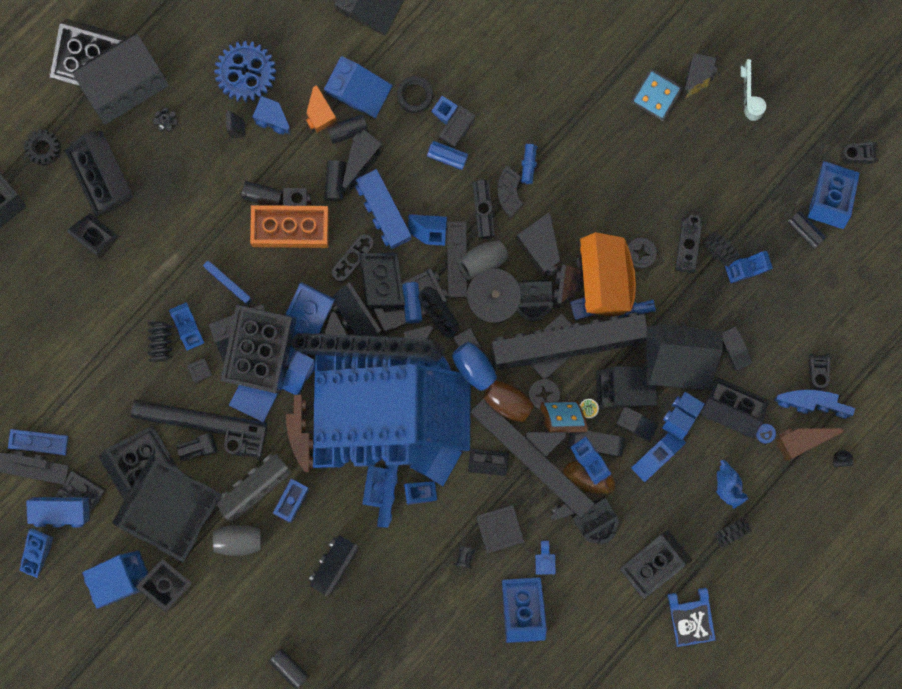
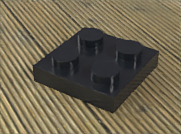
(500, 529)

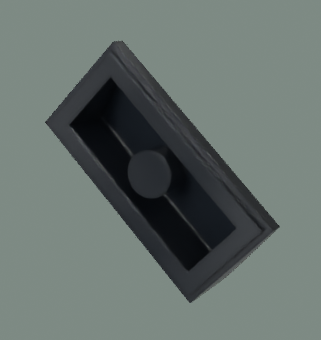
(488, 462)

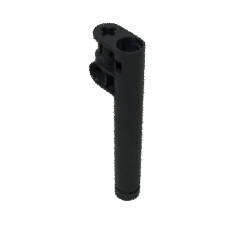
(234, 428)

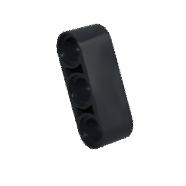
(603, 443)

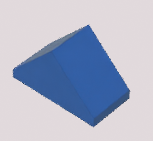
(420, 492)

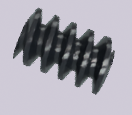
(160, 341)

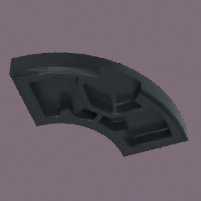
(508, 192)

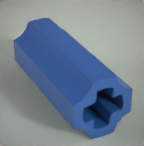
(447, 155)
(412, 303)

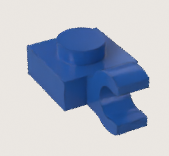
(545, 562)

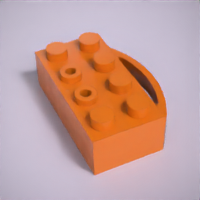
(607, 275)

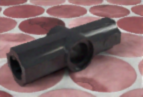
(484, 220)

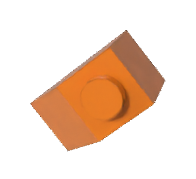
(319, 112)

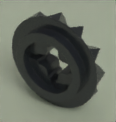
(649, 249)
(536, 389)

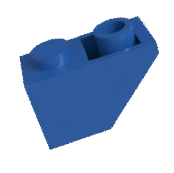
(270, 114)
(428, 229)

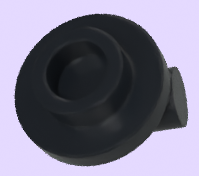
(842, 458)

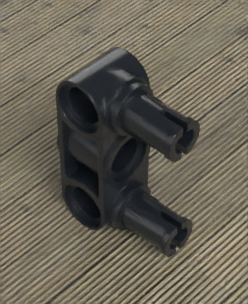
(689, 232)

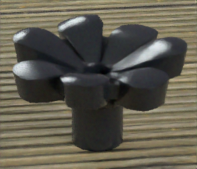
(168, 122)

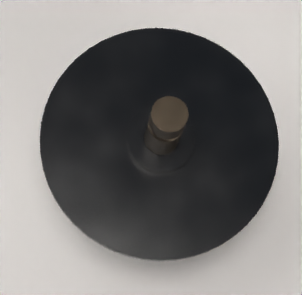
(494, 295)

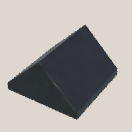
(93, 235)
(545, 442)

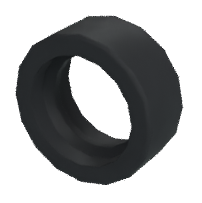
(418, 108)

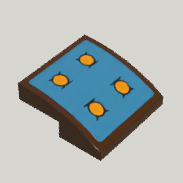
(564, 416)

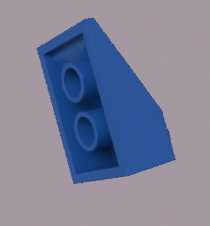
(357, 87)
(834, 195)
(523, 610)

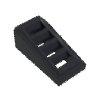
(235, 125)

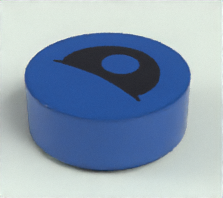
(766, 434)

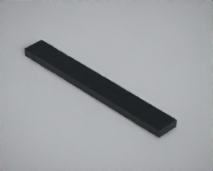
(532, 459)

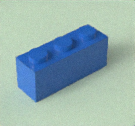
(57, 511)

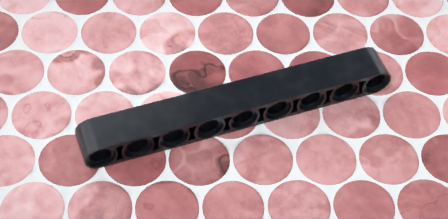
(368, 347)

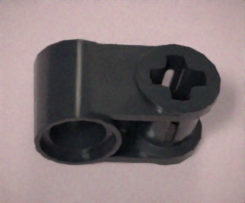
(864, 153)
(819, 366)

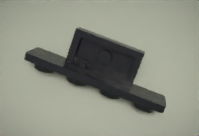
(33, 467)

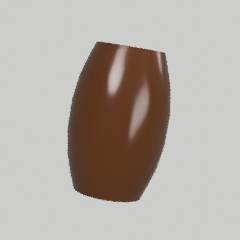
(508, 401)

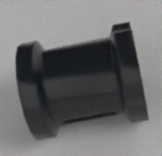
(465, 557)

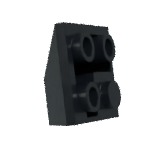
(570, 285)

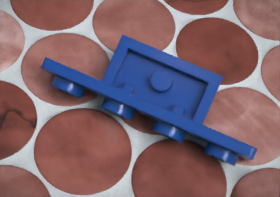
(380, 491)

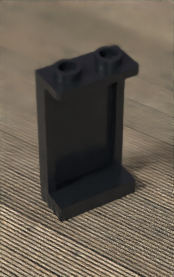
(395, 317)

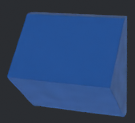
(436, 463)

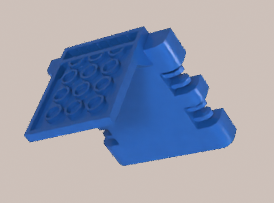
(386, 410)

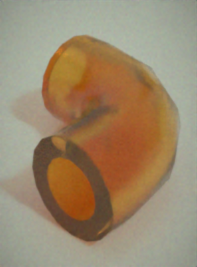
(582, 480)

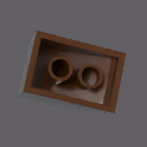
(801, 440)

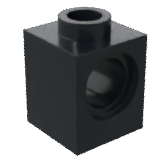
(289, 193)

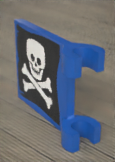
(692, 620)

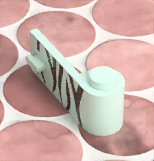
(753, 106)

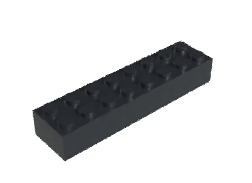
(568, 342)

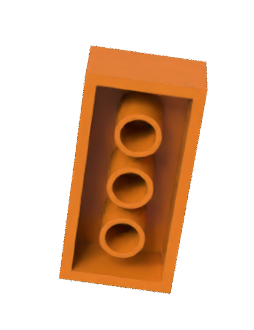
(290, 226)

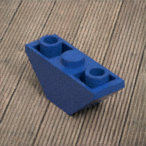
(657, 456)
(35, 552)

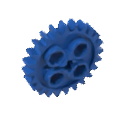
(250, 55)

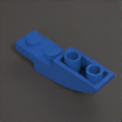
(807, 400)

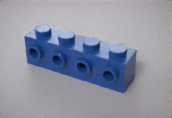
(383, 208)

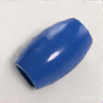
(474, 366)

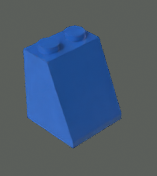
(115, 578)

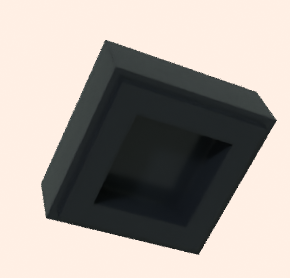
(199, 370)

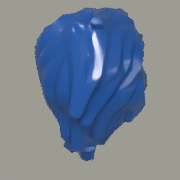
(730, 485)

